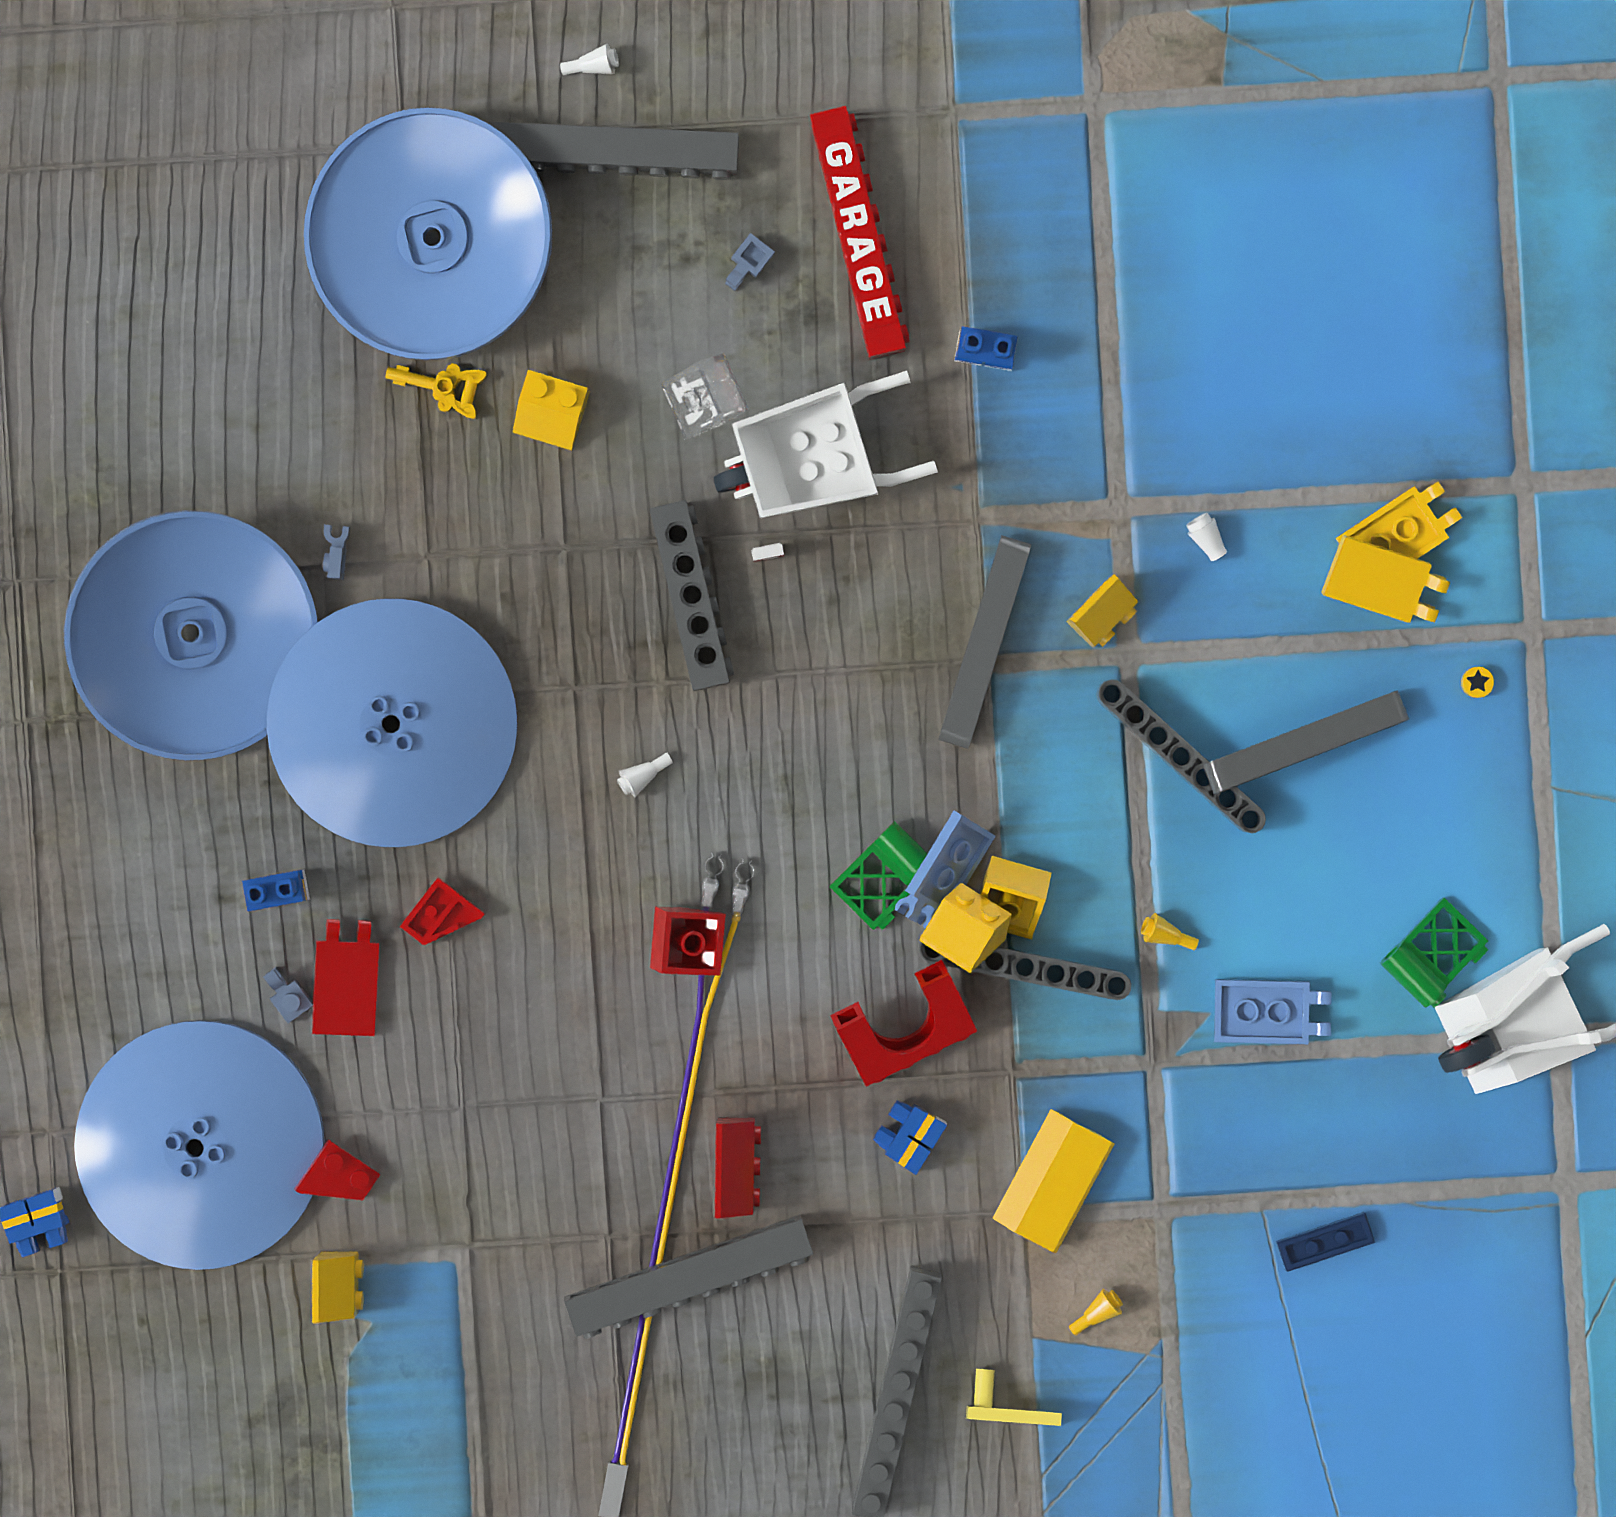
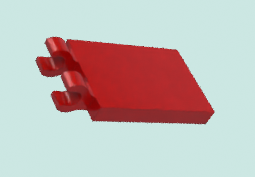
(345, 982)

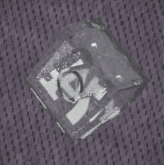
(704, 396)

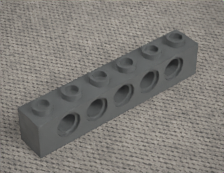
(664, 520)

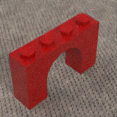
(882, 1056)

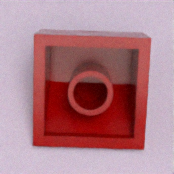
(687, 941)

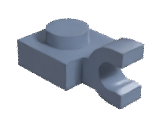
(751, 259)
(335, 560)
(289, 999)

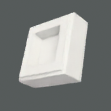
(767, 552)

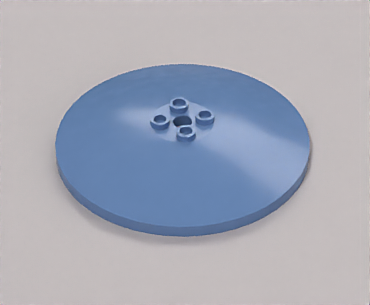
(372, 221)
(128, 621)
(402, 663)
(208, 1086)

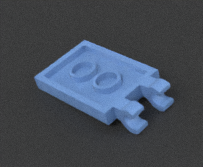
(947, 865)
(1267, 1012)

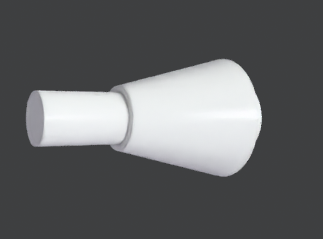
(599, 61)
(636, 778)

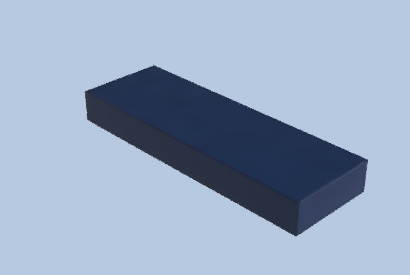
(1325, 1241)

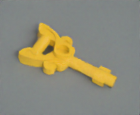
(443, 386)

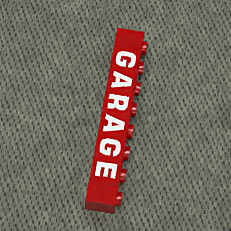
(858, 233)

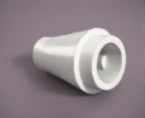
(1207, 536)

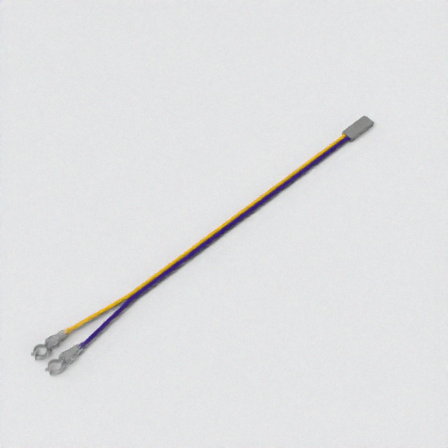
(616, 1471)

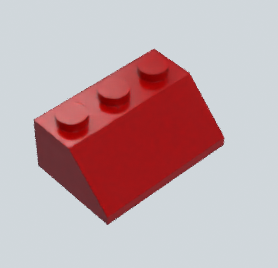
(736, 1167)

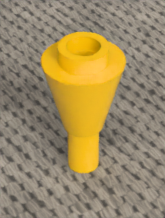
(1161, 931)
(1102, 1308)

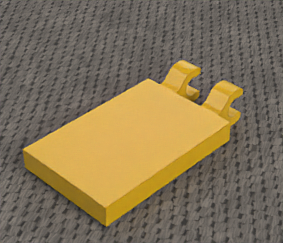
(1406, 523)
(1382, 580)

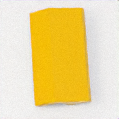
(1053, 1181)

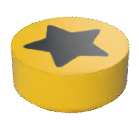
(1477, 682)

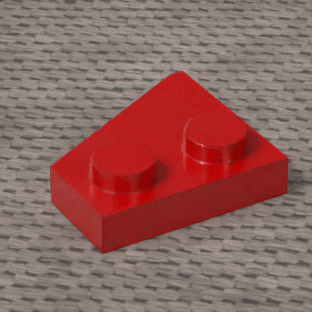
(440, 913)
(337, 1175)

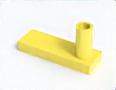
(984, 1400)

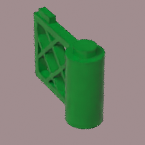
(900, 855)
(1421, 975)

